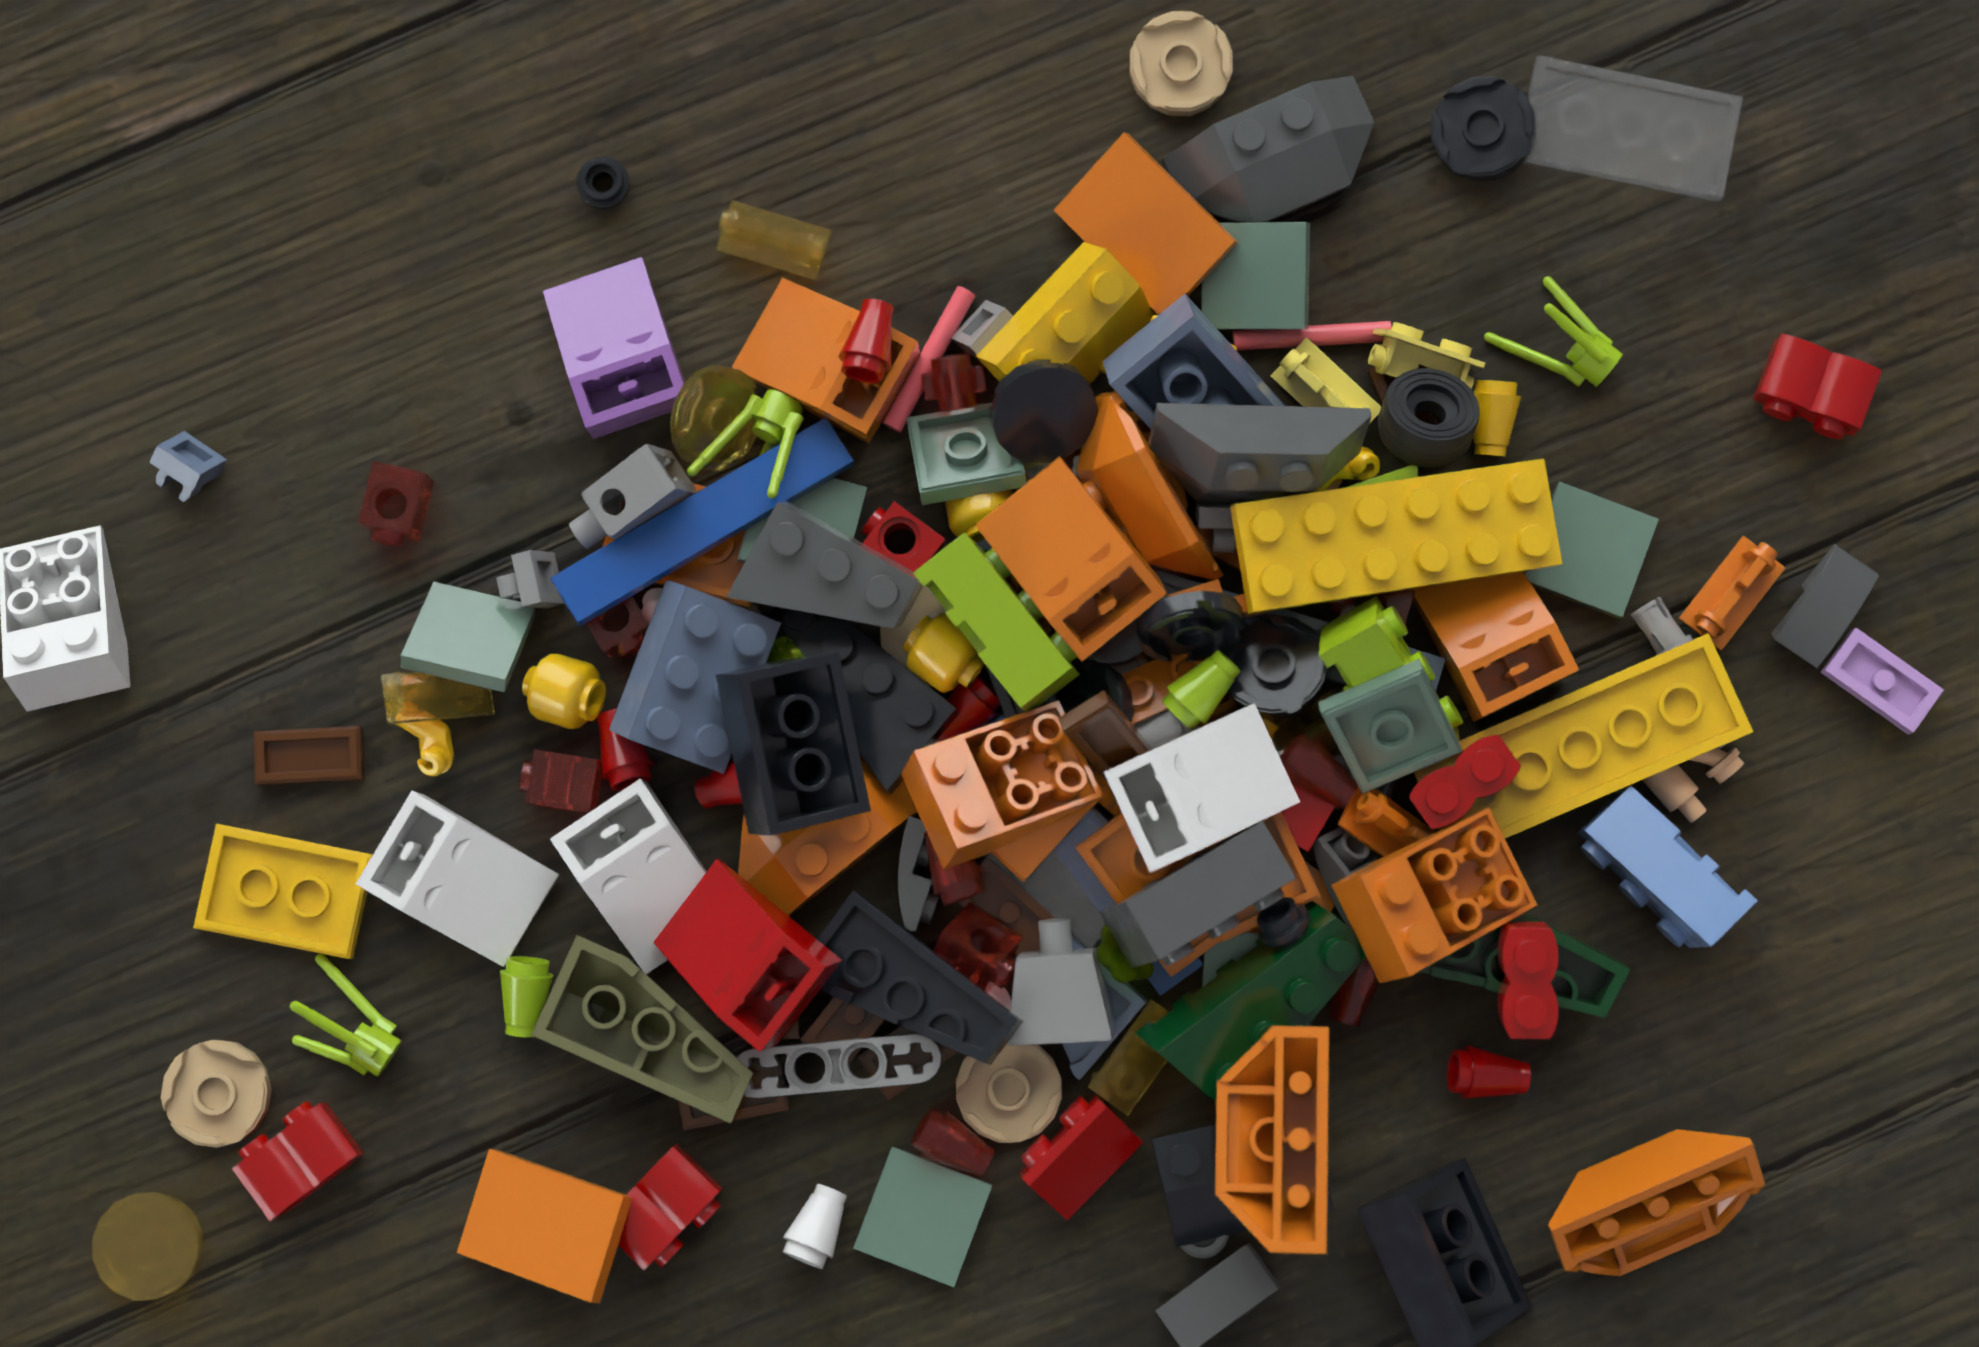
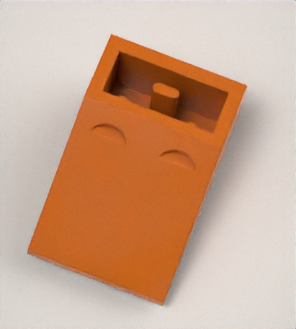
(798, 353)
(1071, 559)
(1494, 639)
(998, 784)
(1434, 896)

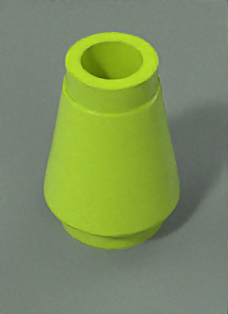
(1201, 689)
(524, 993)

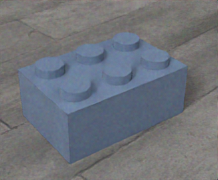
(1183, 362)
(673, 684)

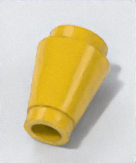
(1496, 416)

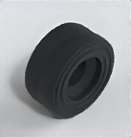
(1433, 393)

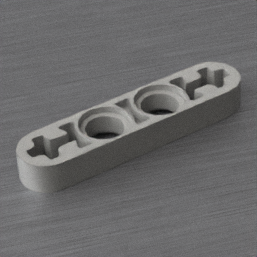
(837, 1070)

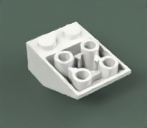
(61, 620)
(1202, 787)
(632, 867)
(457, 878)

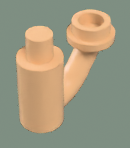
(1677, 789)

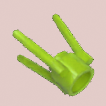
(1591, 354)
(776, 422)
(369, 1046)

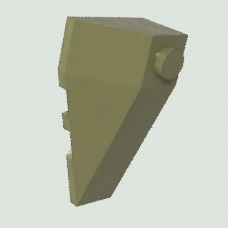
(629, 1025)

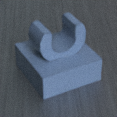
(186, 462)

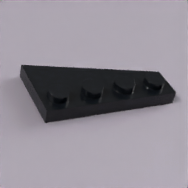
(887, 702)
(910, 984)

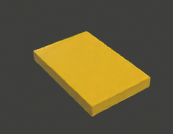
(283, 891)

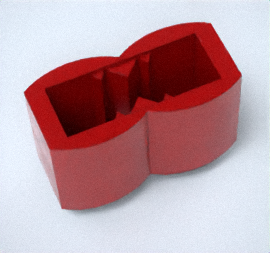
(1817, 386)
(1478, 773)
(1525, 996)
(297, 1160)
(664, 1204)

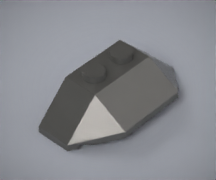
(1277, 153)
(1255, 449)

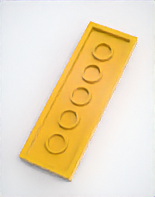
(1395, 535)
(1612, 734)

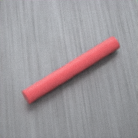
(1318, 334)
(934, 347)

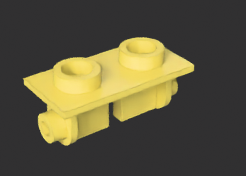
(1405, 351)
(1319, 382)

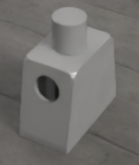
(650, 484)
(1060, 991)

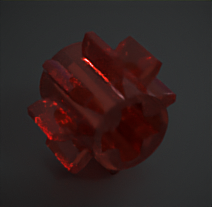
(954, 382)

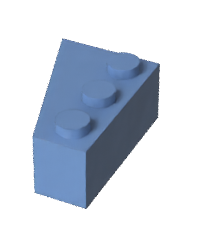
(1662, 871)

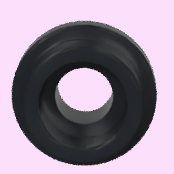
(597, 168)
(1283, 922)

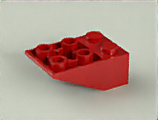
(745, 956)

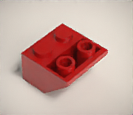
(1078, 1155)

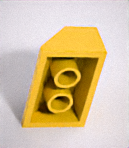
(1073, 317)

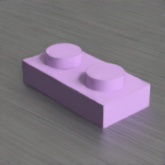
(1882, 681)

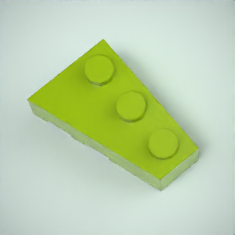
(999, 621)
(1371, 644)

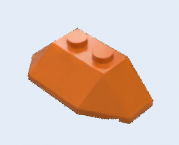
(1138, 496)
(805, 861)
(1276, 1139)
(1654, 1201)

